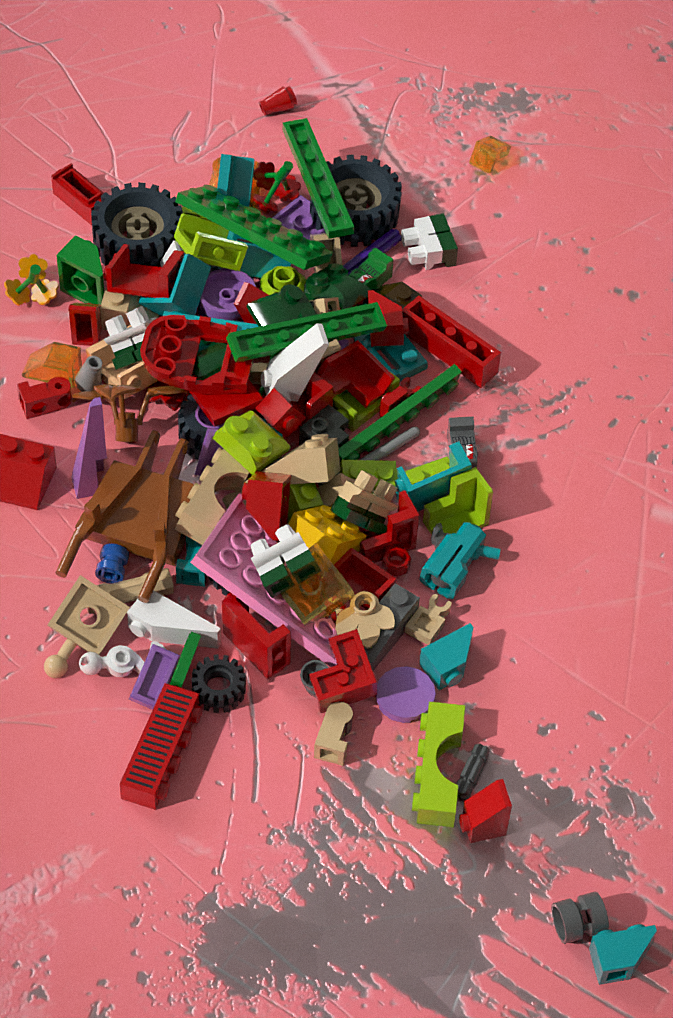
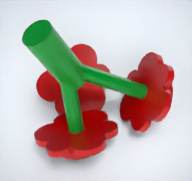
(284, 186)

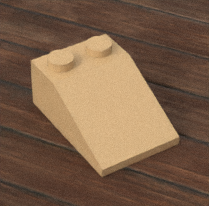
(309, 463)

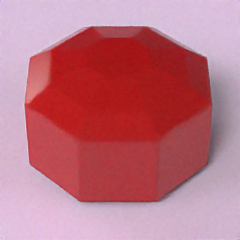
(396, 561)

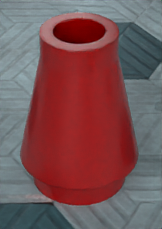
(280, 100)

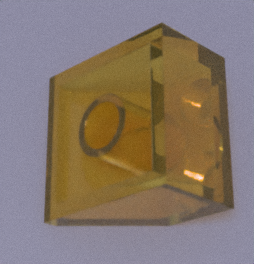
(320, 593)

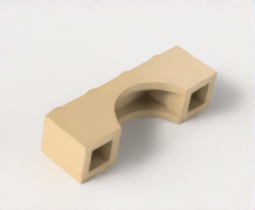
(203, 510)

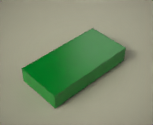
(185, 659)

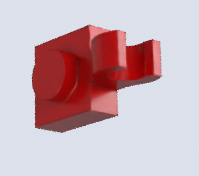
(397, 396)

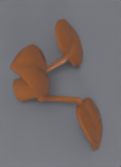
(125, 422)

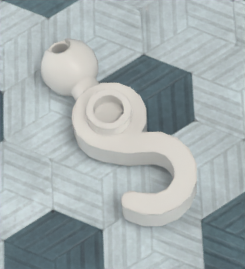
(119, 661)

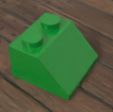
(81, 271)

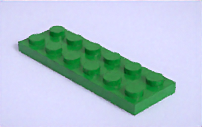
(254, 227)

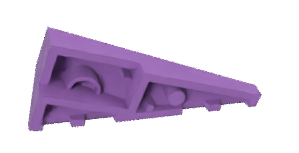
(90, 452)

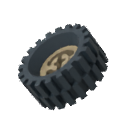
(363, 184)
(136, 212)

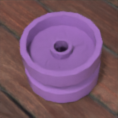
(220, 294)

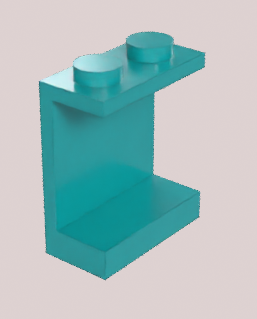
(436, 485)

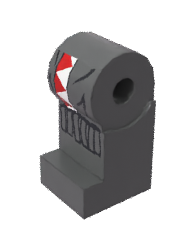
(462, 430)

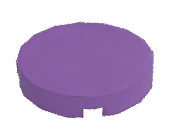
(404, 694)

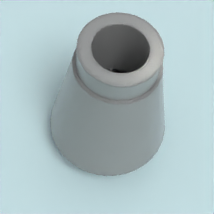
(89, 374)

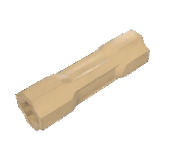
(129, 589)

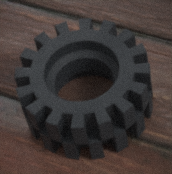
(219, 668)

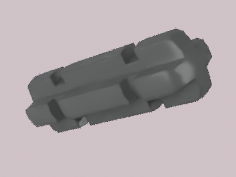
(472, 770)

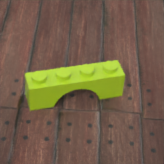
(437, 794)

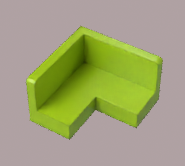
(467, 502)

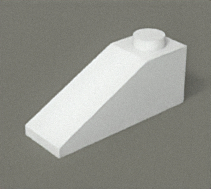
(295, 364)
(170, 623)

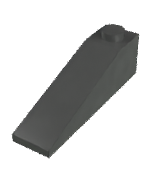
(403, 606)

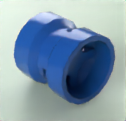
(112, 563)

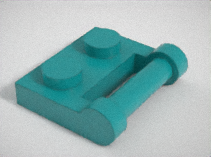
(404, 358)

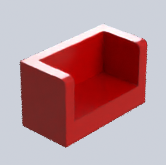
(364, 575)

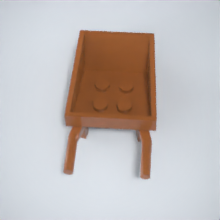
(136, 512)

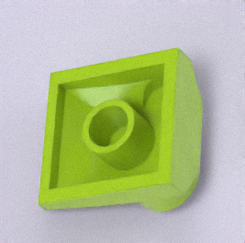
(251, 441)

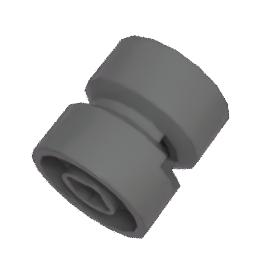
(569, 920)

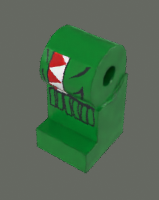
(374, 270)

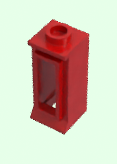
(62, 187)

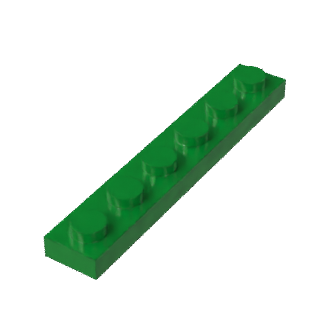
(318, 178)
(275, 337)
(405, 411)

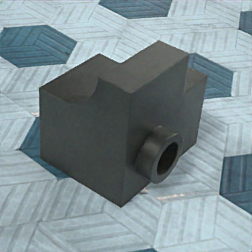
(328, 422)

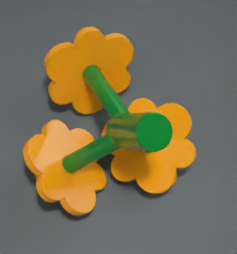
(33, 270)

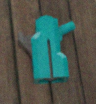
(453, 556)

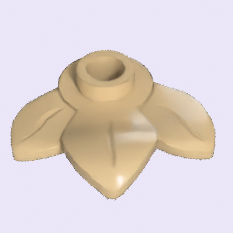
(366, 622)

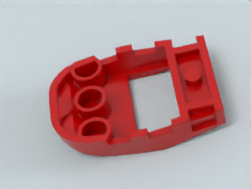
(172, 349)

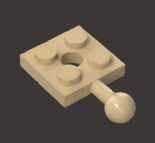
(88, 637)

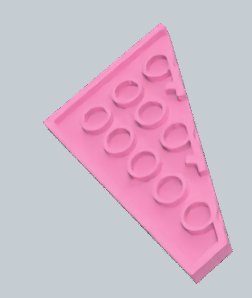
(228, 561)

